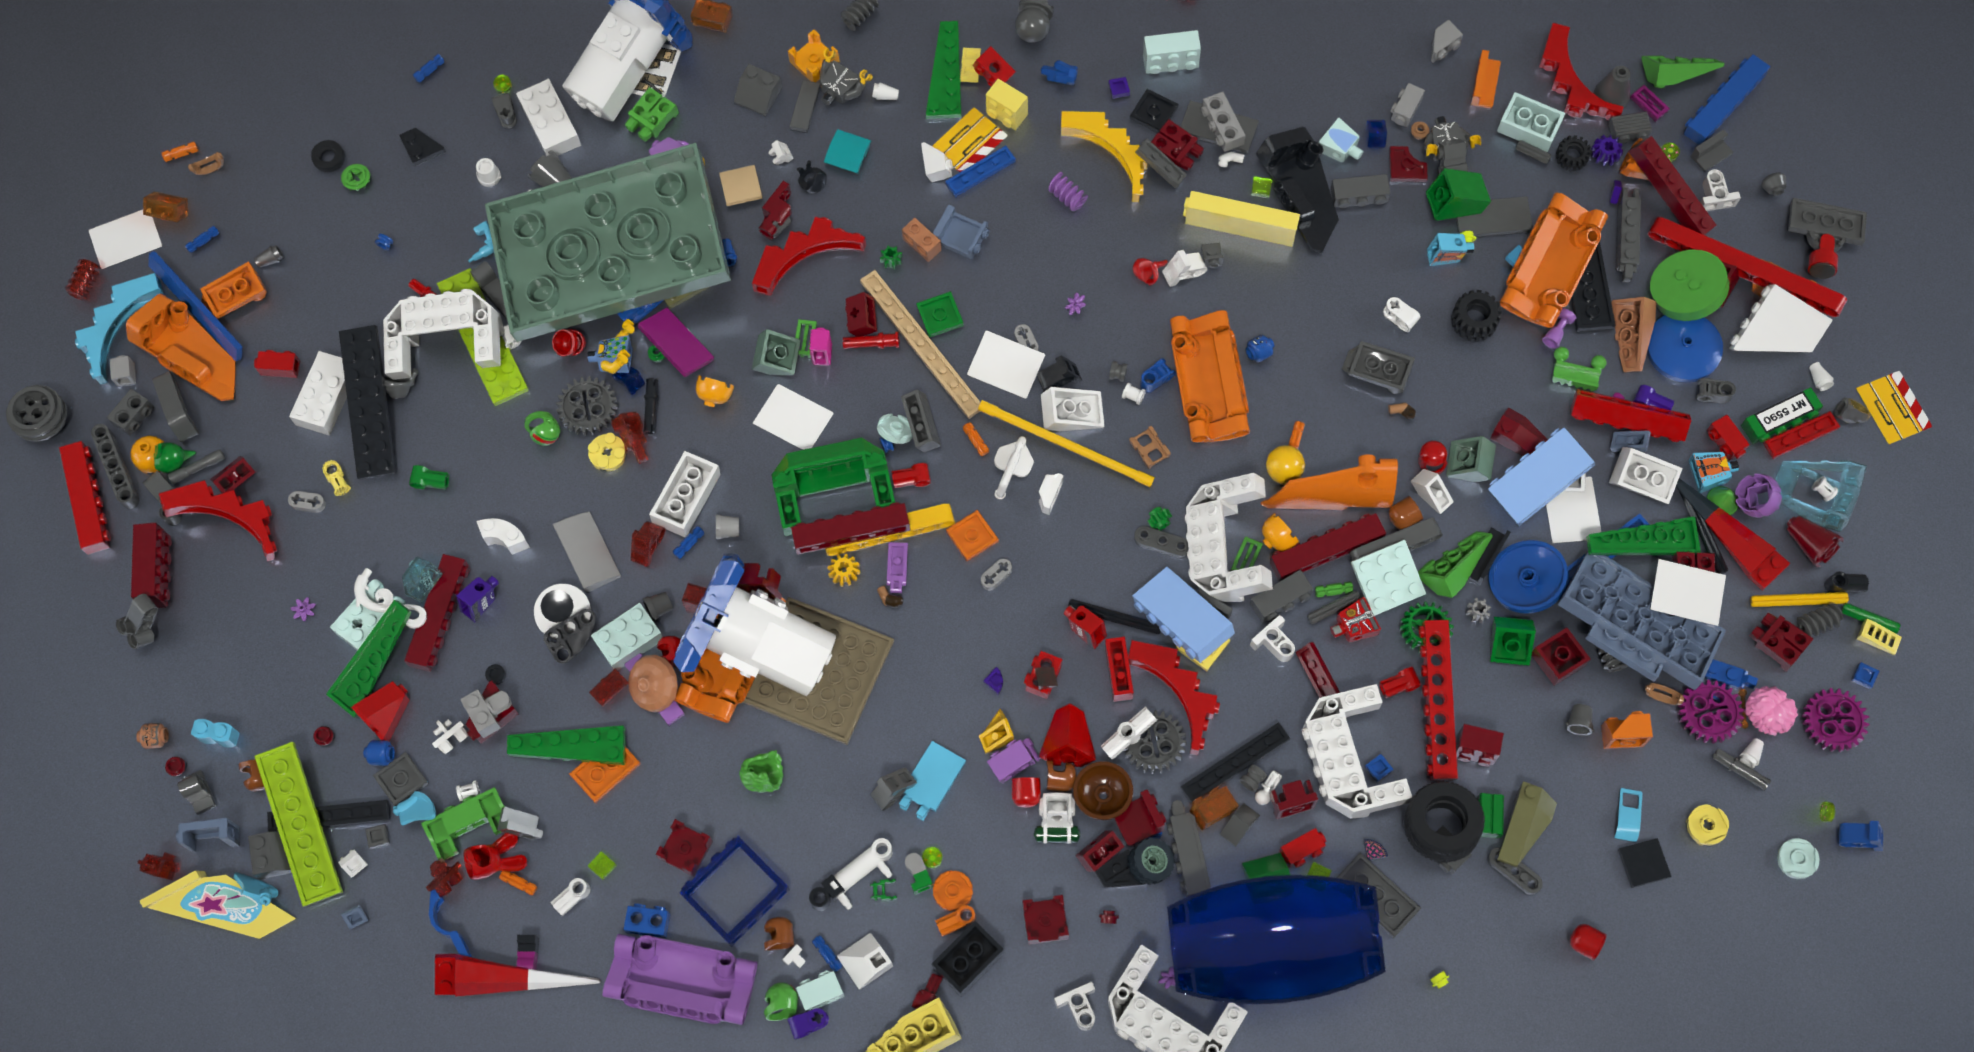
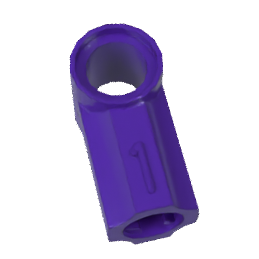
(1648, 396)

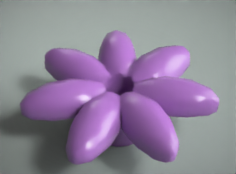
(1075, 304)
(305, 611)
(1167, 978)

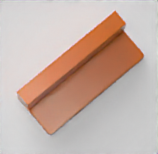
(1485, 81)

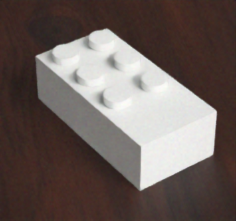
(548, 118)
(321, 395)
(685, 494)

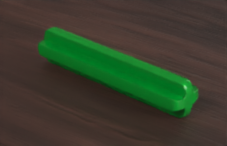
(1862, 615)

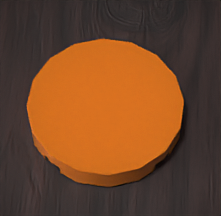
(952, 890)

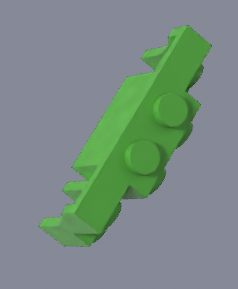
(461, 819)

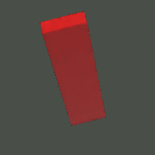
(1801, 435)

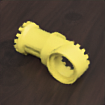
(336, 477)

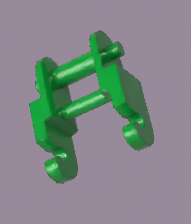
(883, 897)

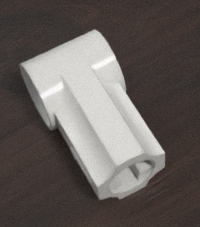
(569, 897)

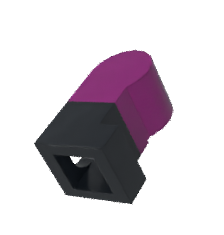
(527, 951)

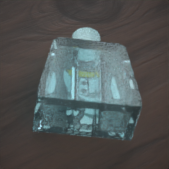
(420, 578)

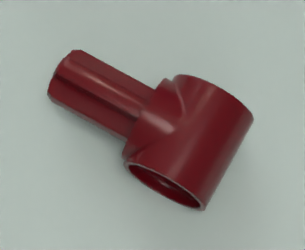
(929, 993)

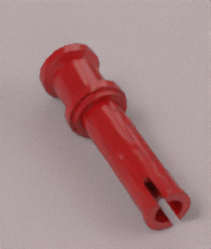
(880, 340)

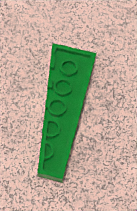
(945, 90)
(1653, 539)
(367, 663)
(585, 745)

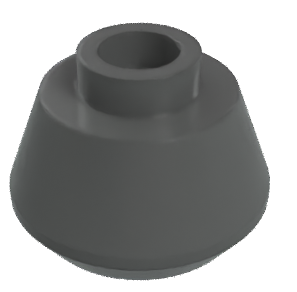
(1774, 183)

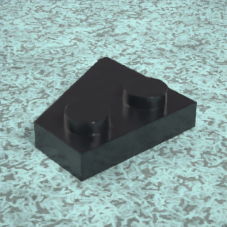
(420, 146)
(1117, 872)

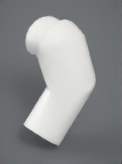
(1230, 156)

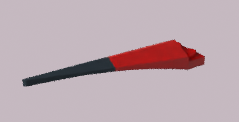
(1751, 552)

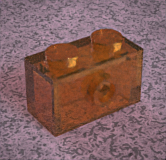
(712, 15)
(165, 206)
(1213, 807)

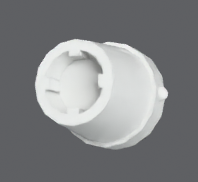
(487, 172)

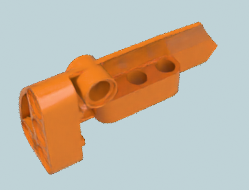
(182, 346)
(1363, 486)

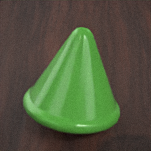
(1724, 498)

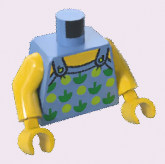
(615, 353)

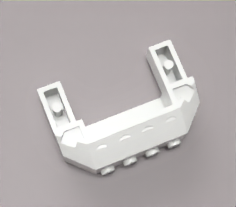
(439, 314)
(1208, 539)
(1337, 760)
(1155, 1027)

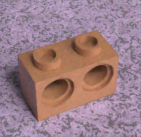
(921, 239)

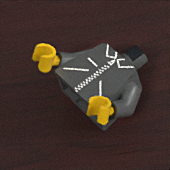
(840, 82)
(1447, 131)

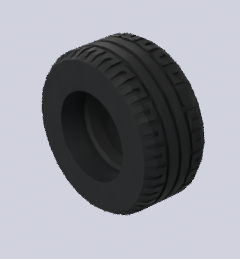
(1449, 797)

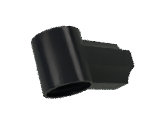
(1847, 583)

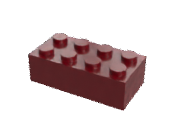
(151, 563)

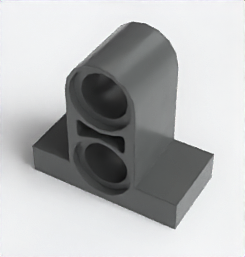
(892, 787)
(196, 791)

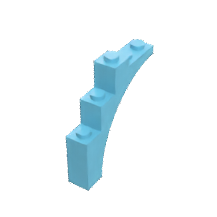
(108, 319)

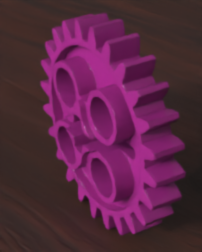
(1717, 728)
(1839, 736)

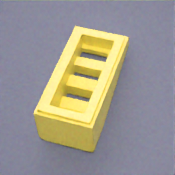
(1871, 640)

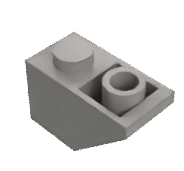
(1445, 39)

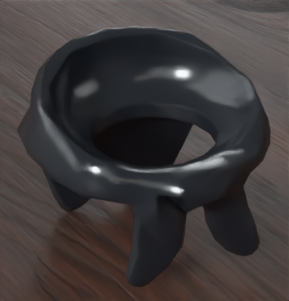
(813, 184)

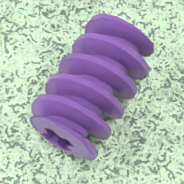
(1066, 193)

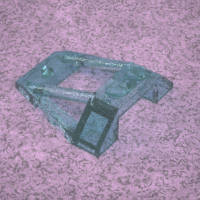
(1845, 500)

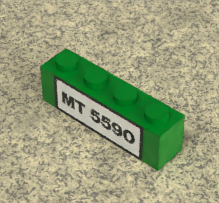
(1781, 416)

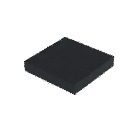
(1153, 111)
(1644, 863)

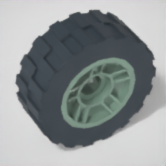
(1155, 851)

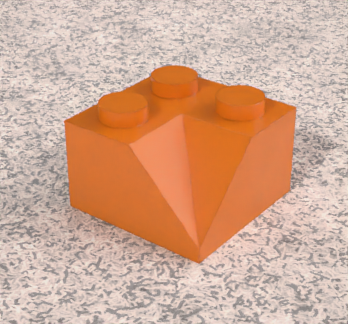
(1627, 733)

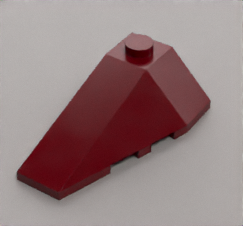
(1517, 433)

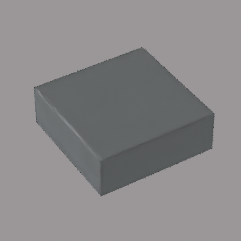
(377, 836)

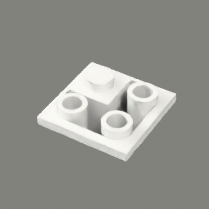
(865, 961)

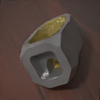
(1851, 411)

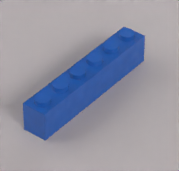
(1726, 100)

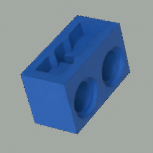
(646, 926)

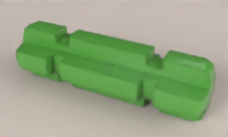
(1333, 589)

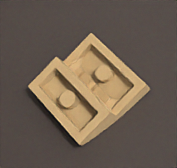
(740, 185)

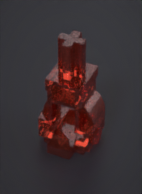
(633, 436)
(159, 866)

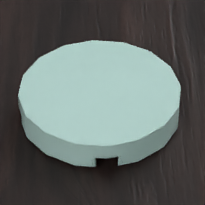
(894, 429)
(1798, 858)

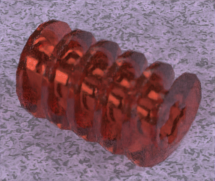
(81, 278)

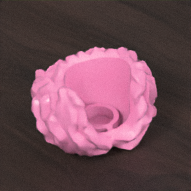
(1771, 710)

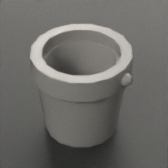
(727, 526)

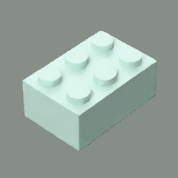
(1171, 52)
(1531, 122)
(627, 636)

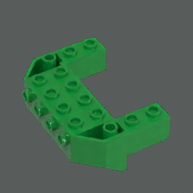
(829, 469)

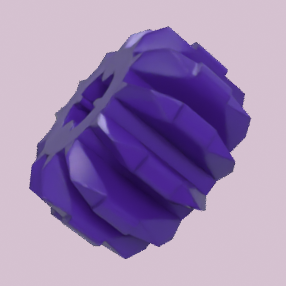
(1607, 150)

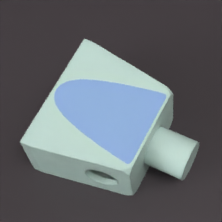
(1341, 142)

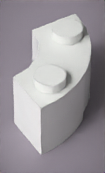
(502, 533)

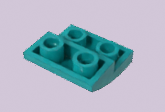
(847, 151)

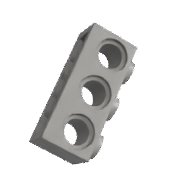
(1223, 113)

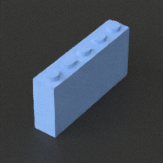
(1541, 476)
(1183, 615)

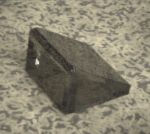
(1045, 677)

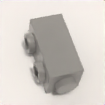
(1408, 104)

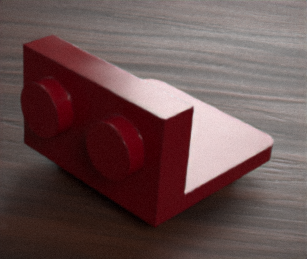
(1141, 819)

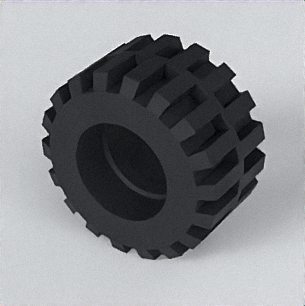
(1480, 302)

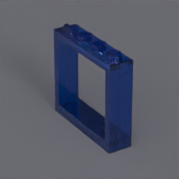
(757, 913)

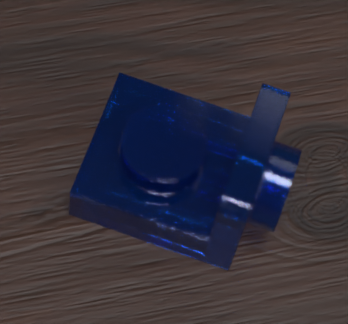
(1376, 133)
(632, 381)

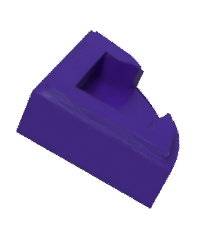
(1616, 190)
(994, 680)

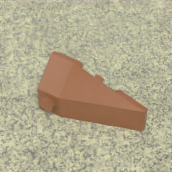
(1633, 330)

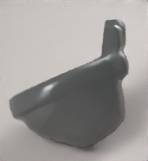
(400, 387)

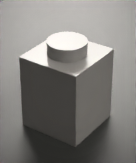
(122, 370)

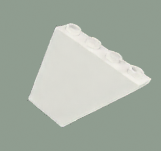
(1780, 324)

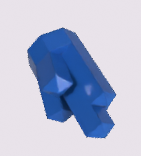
(1060, 73)

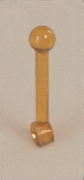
(1742, 693)

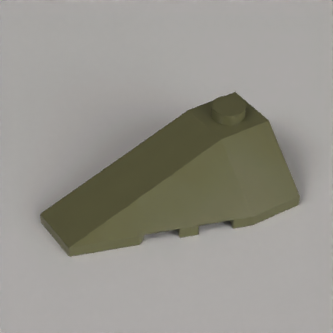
(1528, 820)

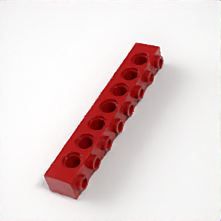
(1440, 630)

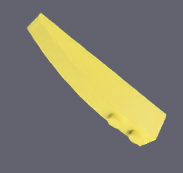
(921, 1030)

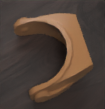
(196, 167)
(1675, 699)

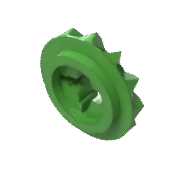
(358, 170)

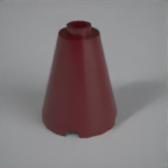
(1814, 540)

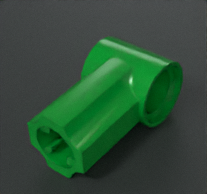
(423, 477)

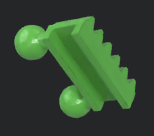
(1576, 374)

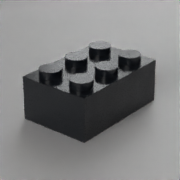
(967, 958)

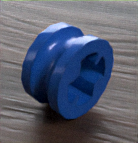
(384, 242)
(886, 445)

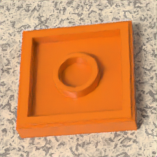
(972, 535)

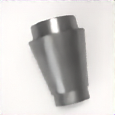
(269, 256)

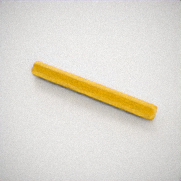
(1799, 599)

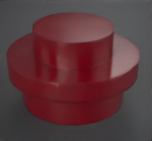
(323, 735)
(175, 766)
(1109, 917)

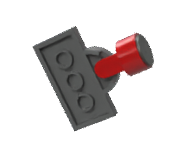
(1826, 232)

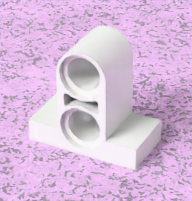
(1718, 189)
(1184, 267)
(1274, 645)
(1083, 1009)

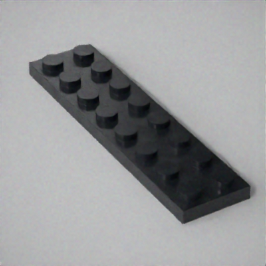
(367, 402)

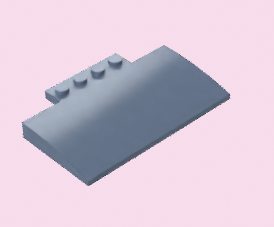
(1625, 627)

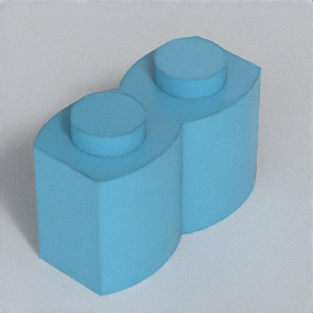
(215, 733)

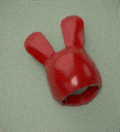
(485, 860)

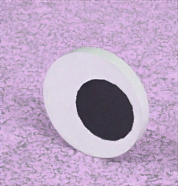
(559, 604)

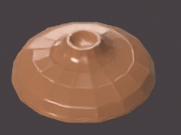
(653, 683)

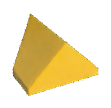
(997, 733)

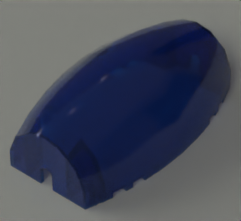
(1275, 939)

